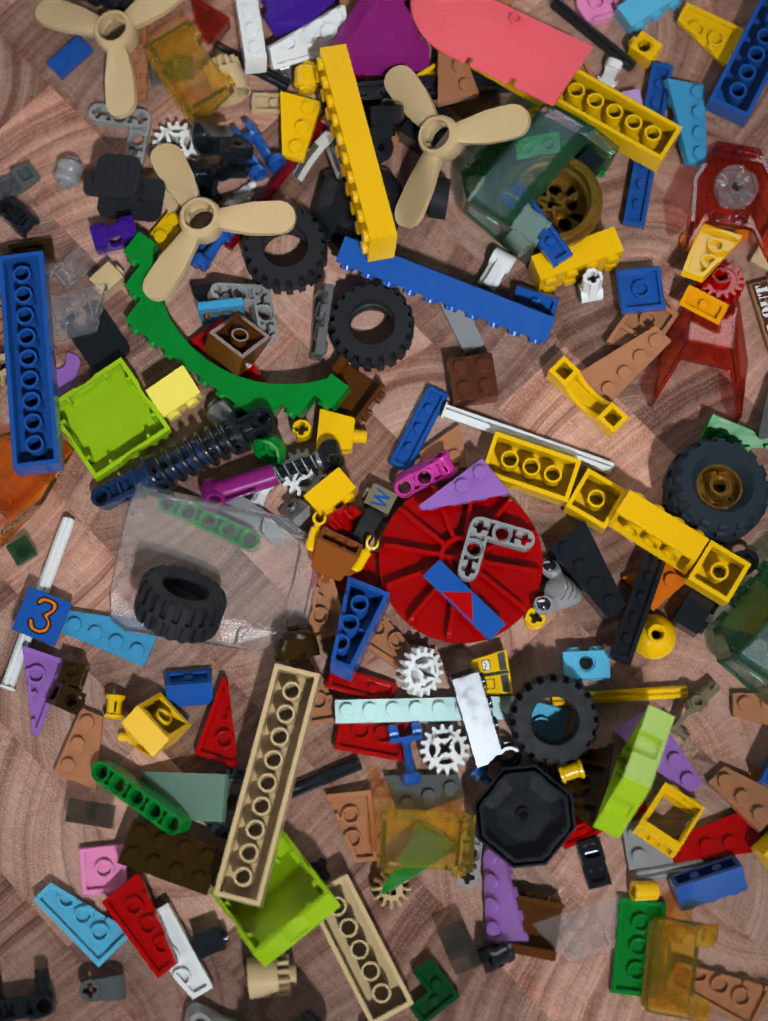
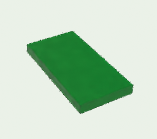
(631, 944)

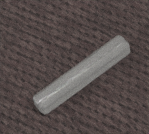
(335, 162)
(666, 870)

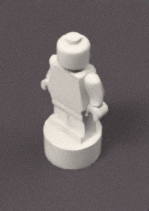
(612, 67)
(242, 195)

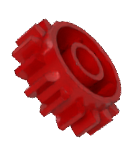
(723, 283)
(343, 519)

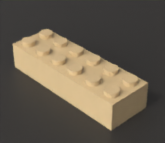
(363, 955)

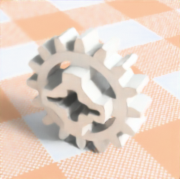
(178, 135)
(298, 481)
(420, 671)
(452, 756)

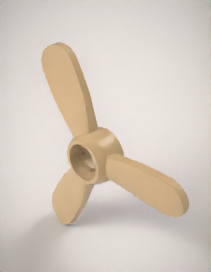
(119, 72)
(483, 128)
(249, 218)

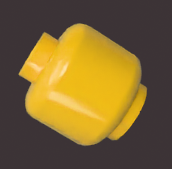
(305, 78)

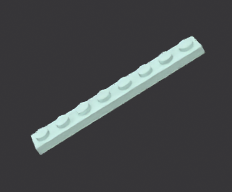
(410, 710)

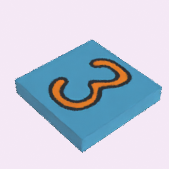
(216, 309)

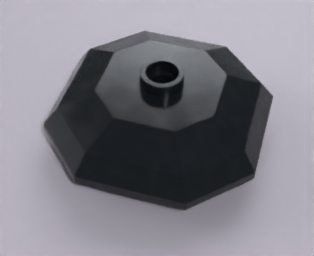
(333, 205)
(541, 833)

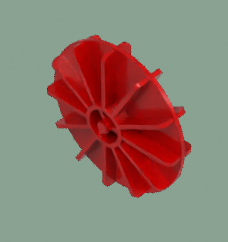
(419, 538)

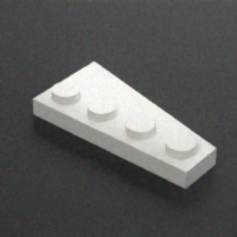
(307, 40)
(190, 970)

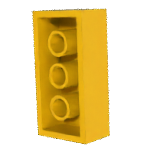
(596, 251)
(532, 469)
(658, 531)

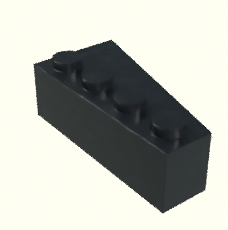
(585, 566)

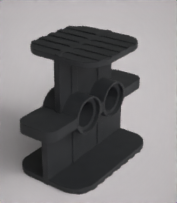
(123, 189)

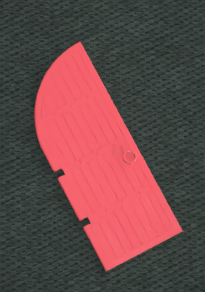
(502, 44)

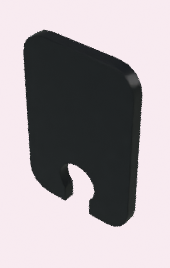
(103, 346)

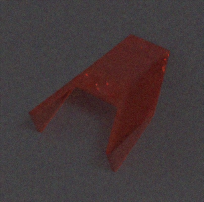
(705, 207)
(707, 344)

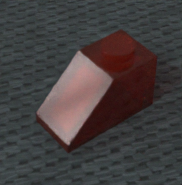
(210, 22)

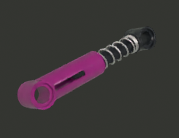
(328, 457)

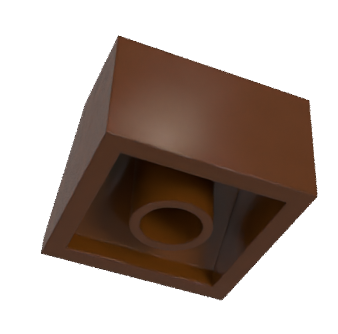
(236, 343)

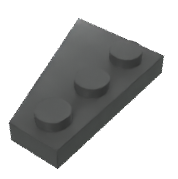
(320, 321)

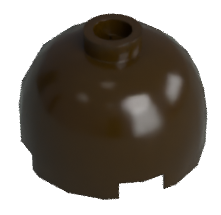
(295, 644)

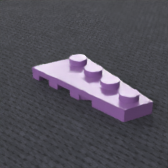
(673, 764)
(502, 914)

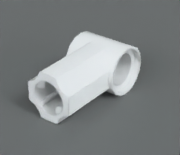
(498, 265)
(591, 286)

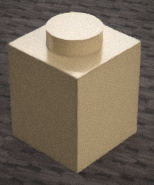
(109, 275)

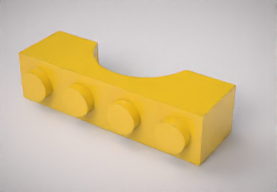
(602, 413)

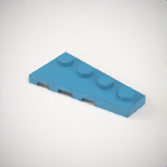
(689, 112)
(108, 636)

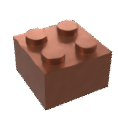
(472, 380)

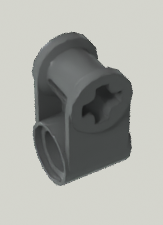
(108, 988)

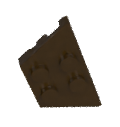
(591, 790)

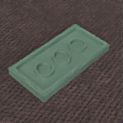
(196, 793)

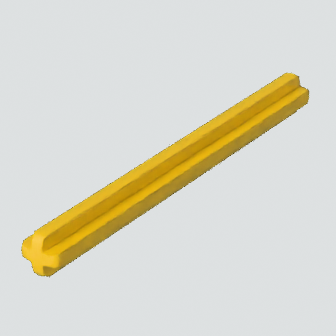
(633, 694)

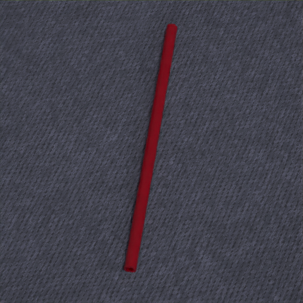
(283, 174)

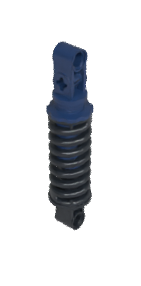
(188, 458)

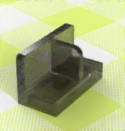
(91, 813)
(459, 947)

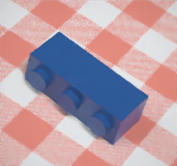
(708, 882)

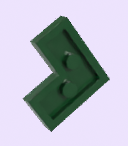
(439, 991)

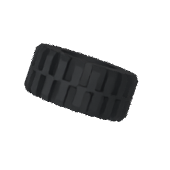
(295, 276)
(369, 299)
(180, 604)
(553, 750)

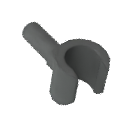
(287, 70)

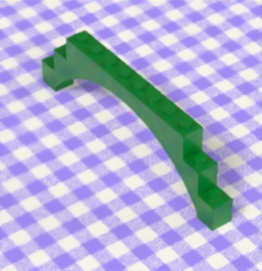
(157, 325)

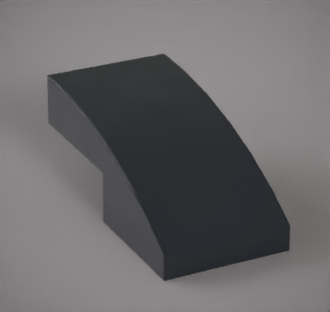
(593, 863)

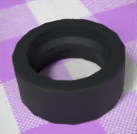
(439, 200)
(367, 525)

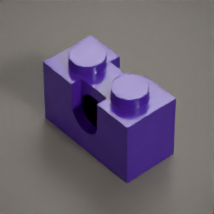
(104, 234)

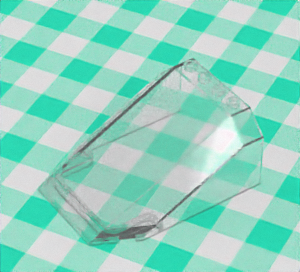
(248, 552)

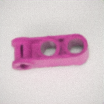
(434, 466)

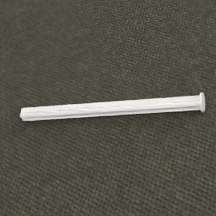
(489, 425)
(44, 585)

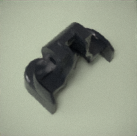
(381, 124)
(218, 140)

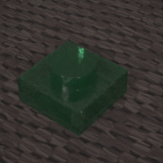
(21, 550)

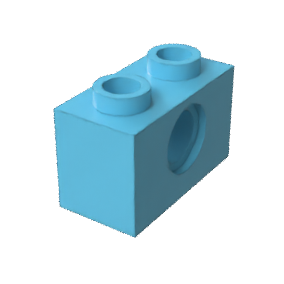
(599, 664)

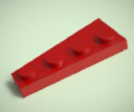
(717, 839)
(139, 920)

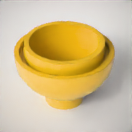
(656, 648)

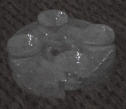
(727, 196)

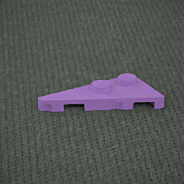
(473, 484)
(40, 673)

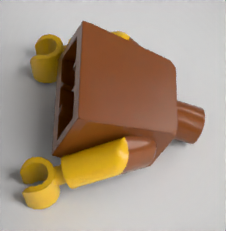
(335, 554)

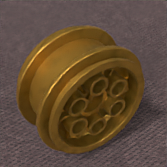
(586, 200)

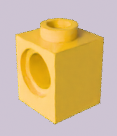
(644, 58)

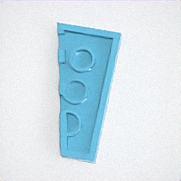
(86, 927)

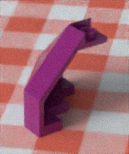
(382, 37)

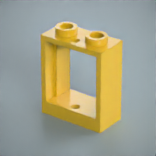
(658, 838)

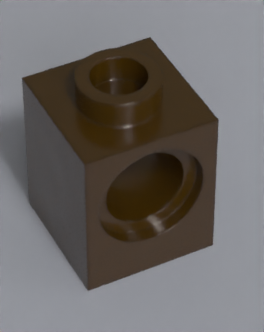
(73, 674)
(58, 694)

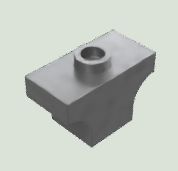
(299, 513)

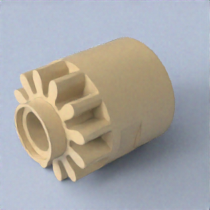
(232, 67)
(272, 980)

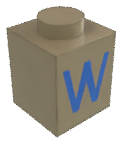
(380, 499)

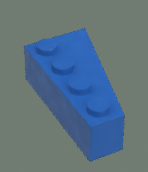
(358, 622)

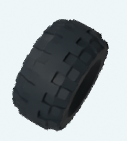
(716, 489)

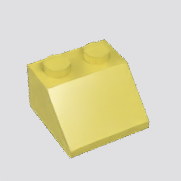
(174, 394)

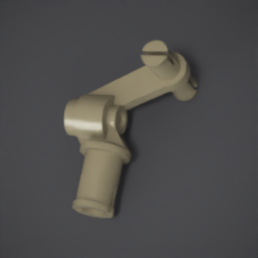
(694, 706)

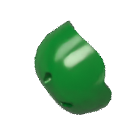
(273, 446)

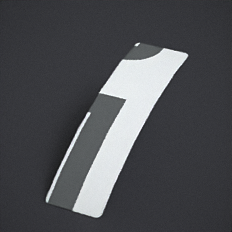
(312, 154)

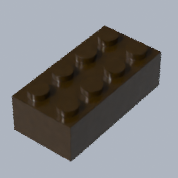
(170, 857)

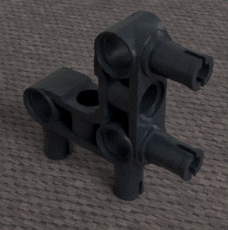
(29, 1005)

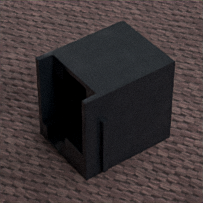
(409, 135)

